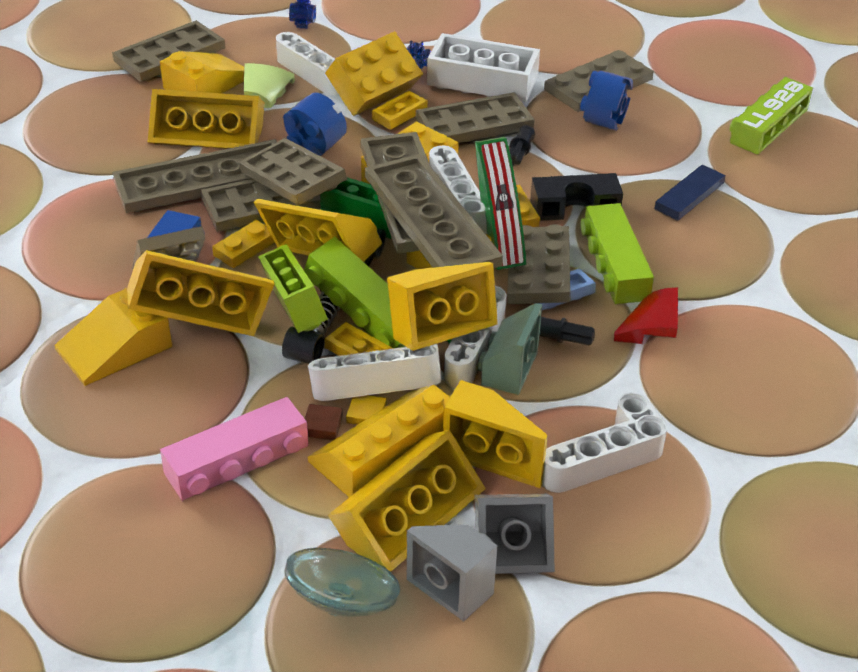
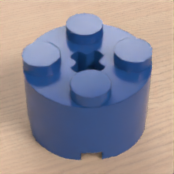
(606, 100)
(315, 123)

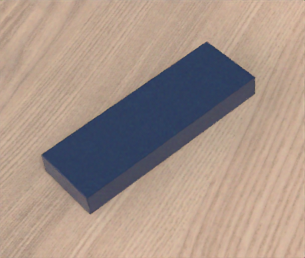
(689, 192)

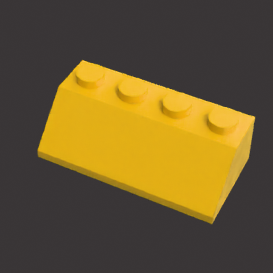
(204, 119)
(310, 228)
(198, 293)
(381, 439)
(417, 489)

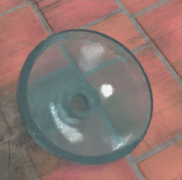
(341, 582)

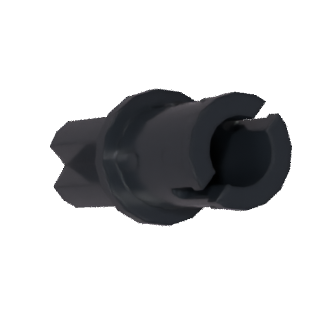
(521, 144)
(566, 331)

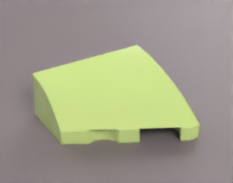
(266, 82)

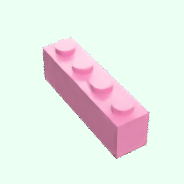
(234, 448)

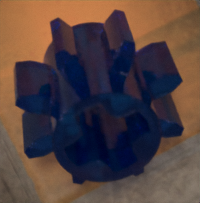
(302, 13)
(419, 53)

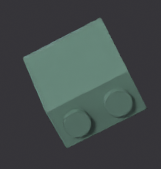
(512, 351)

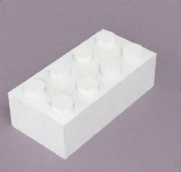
(482, 66)

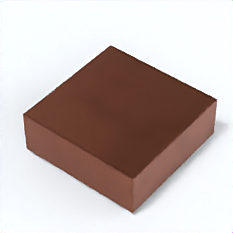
(323, 421)

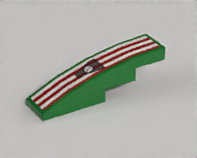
(501, 200)

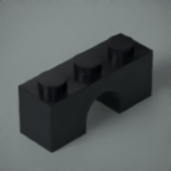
(555, 193)

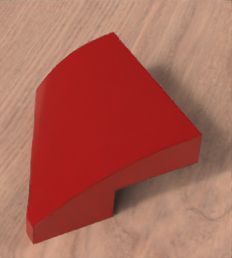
(653, 316)

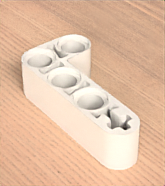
(305, 61)
(454, 175)
(464, 351)
(374, 372)
(631, 442)

